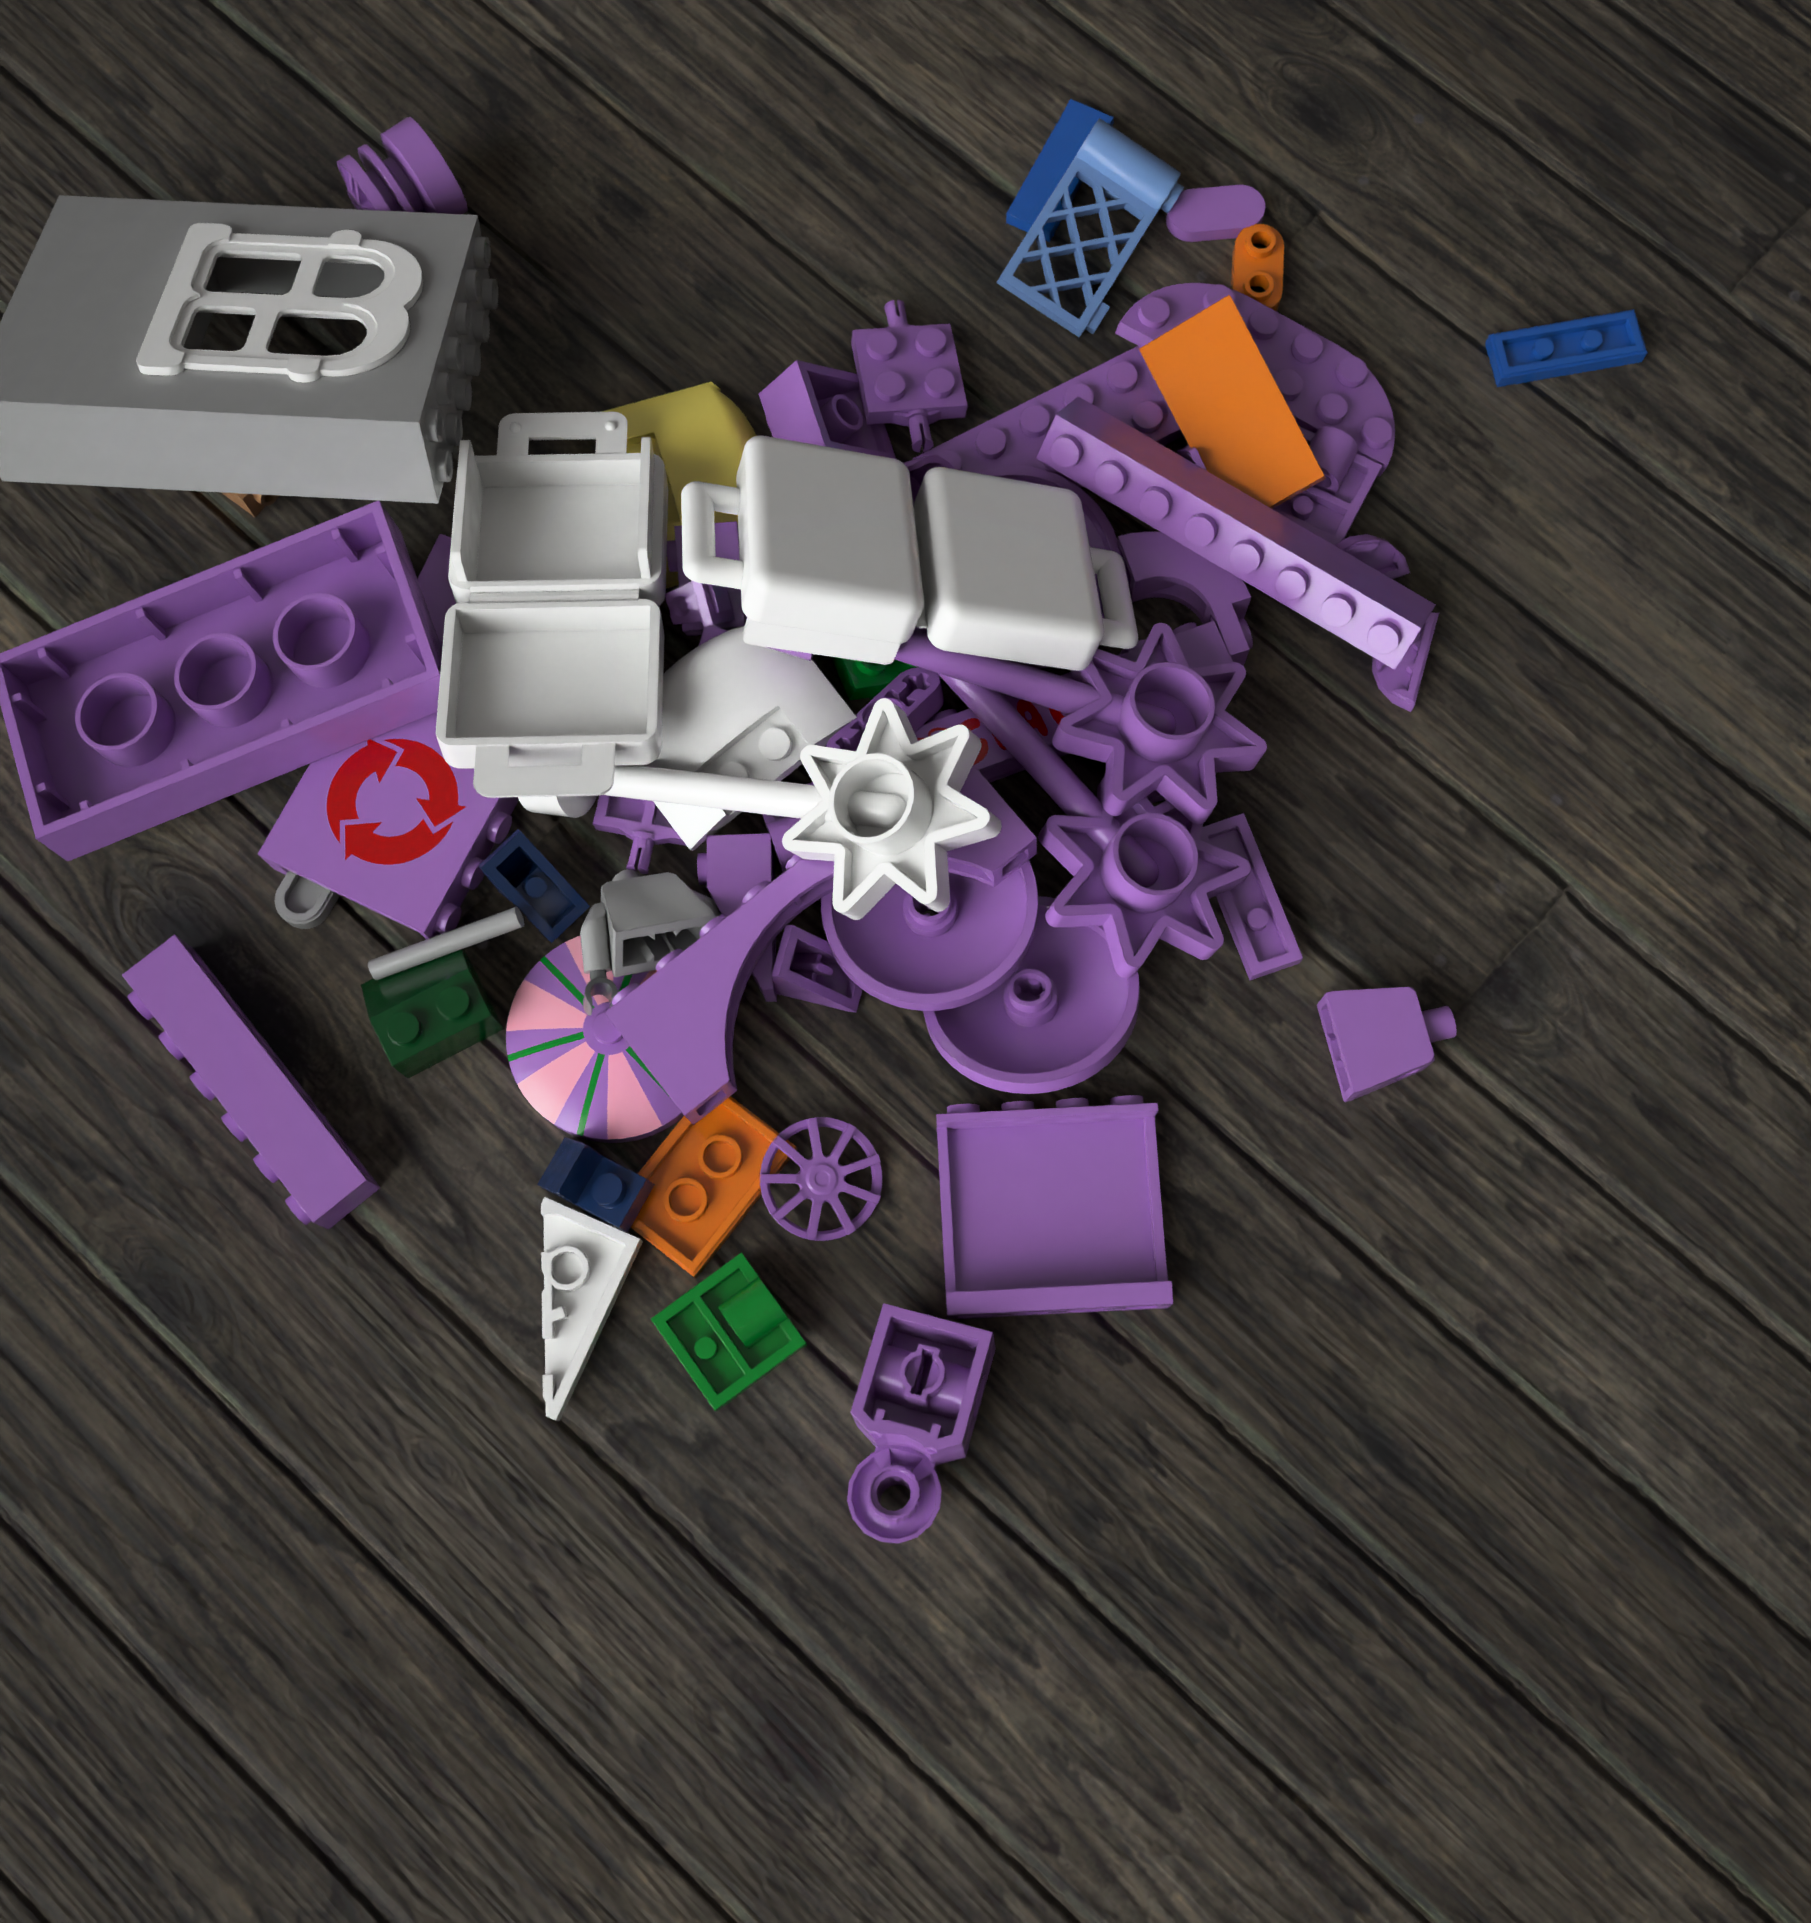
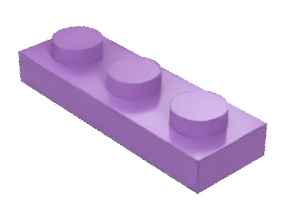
(1253, 906)

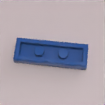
(1052, 164)
(1565, 348)

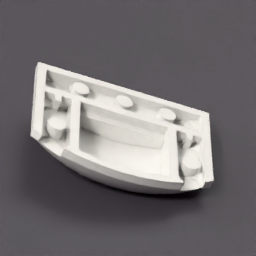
(741, 716)

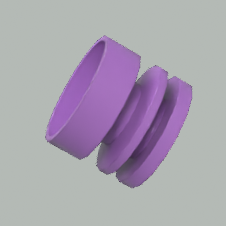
(408, 180)

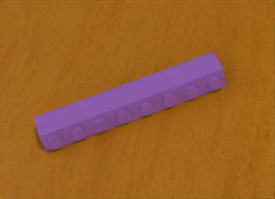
(1235, 531)

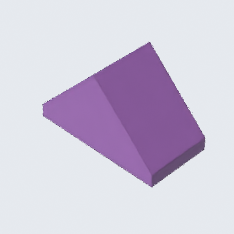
(810, 972)

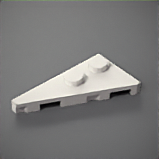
(582, 1278)

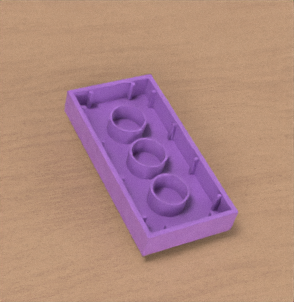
(219, 682)

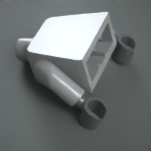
(638, 926)

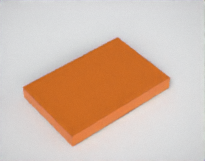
(705, 1183)

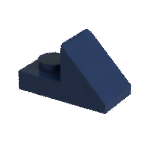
(533, 886)
(596, 1184)

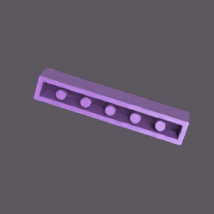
(250, 1083)

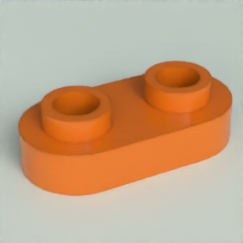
(1259, 266)

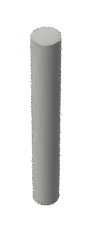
(446, 943)

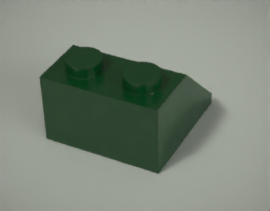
(430, 1012)

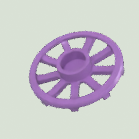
(821, 1178)

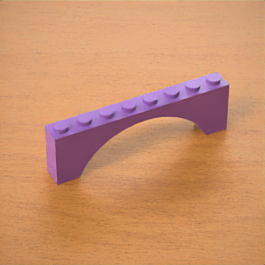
(688, 1009)

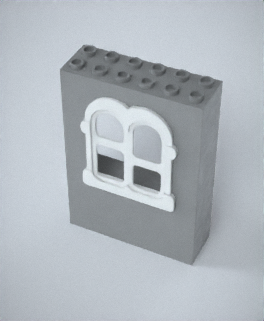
(112, 376)

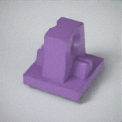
(699, 603)

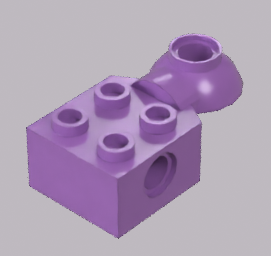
(918, 1412)

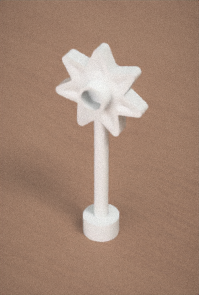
(872, 810)

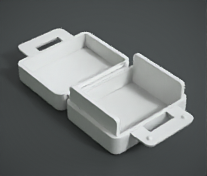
(851, 567)
(555, 610)

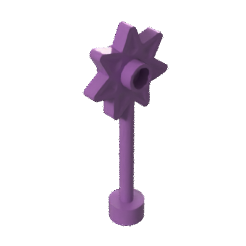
(1144, 718)
(1133, 871)

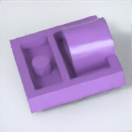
(1333, 503)

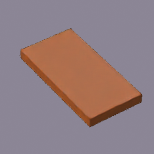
(1232, 405)

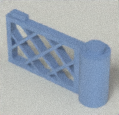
(1127, 177)

